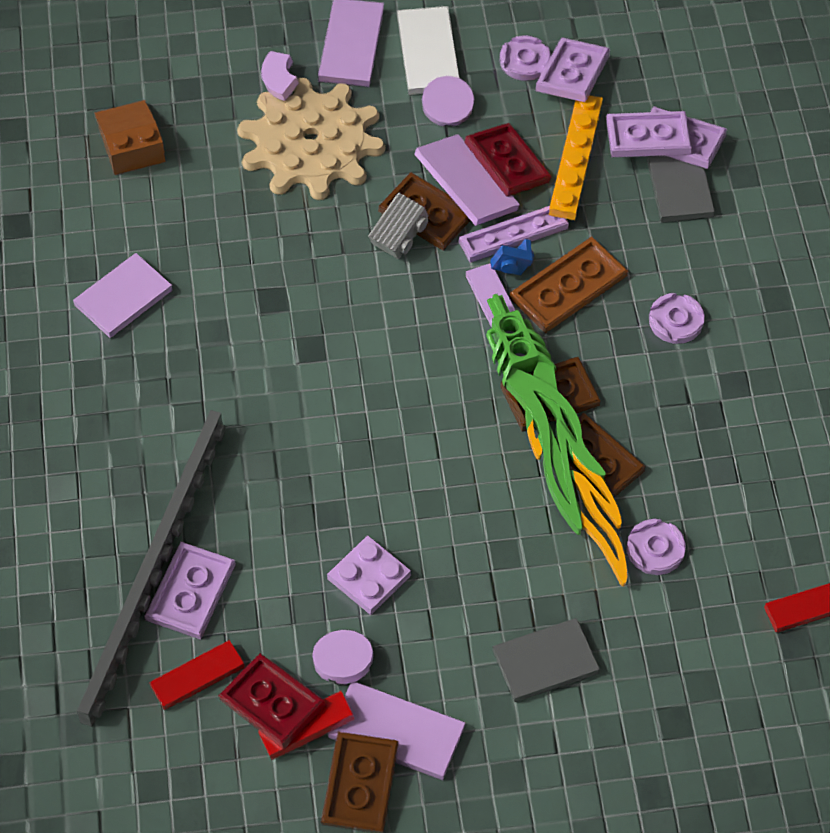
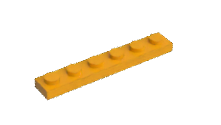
(575, 158)

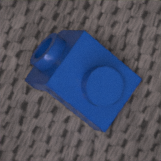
(513, 259)

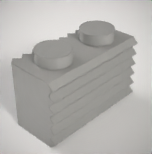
(399, 226)

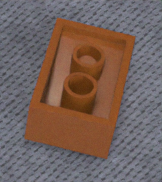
(130, 137)

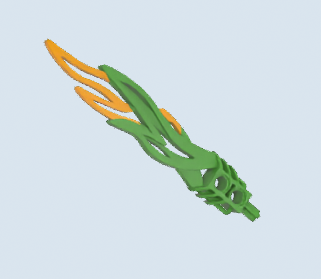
(543, 386)

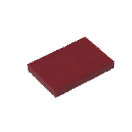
(507, 159)
(272, 700)

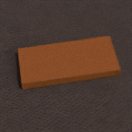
(568, 284)

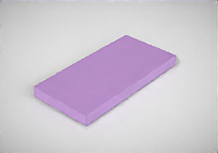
(351, 42)
(465, 179)
(424, 736)

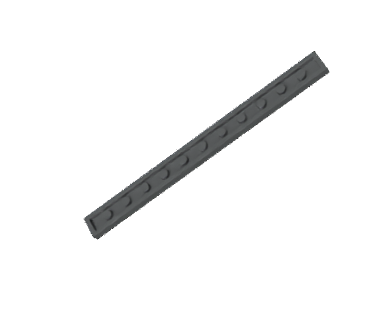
(150, 572)

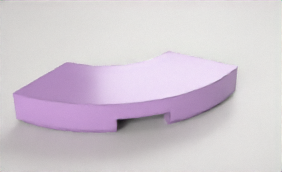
(276, 75)

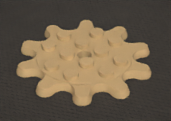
(317, 161)

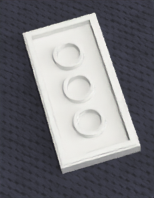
(426, 46)

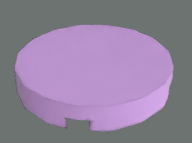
(524, 58)
(447, 101)
(676, 318)
(656, 547)
(342, 656)

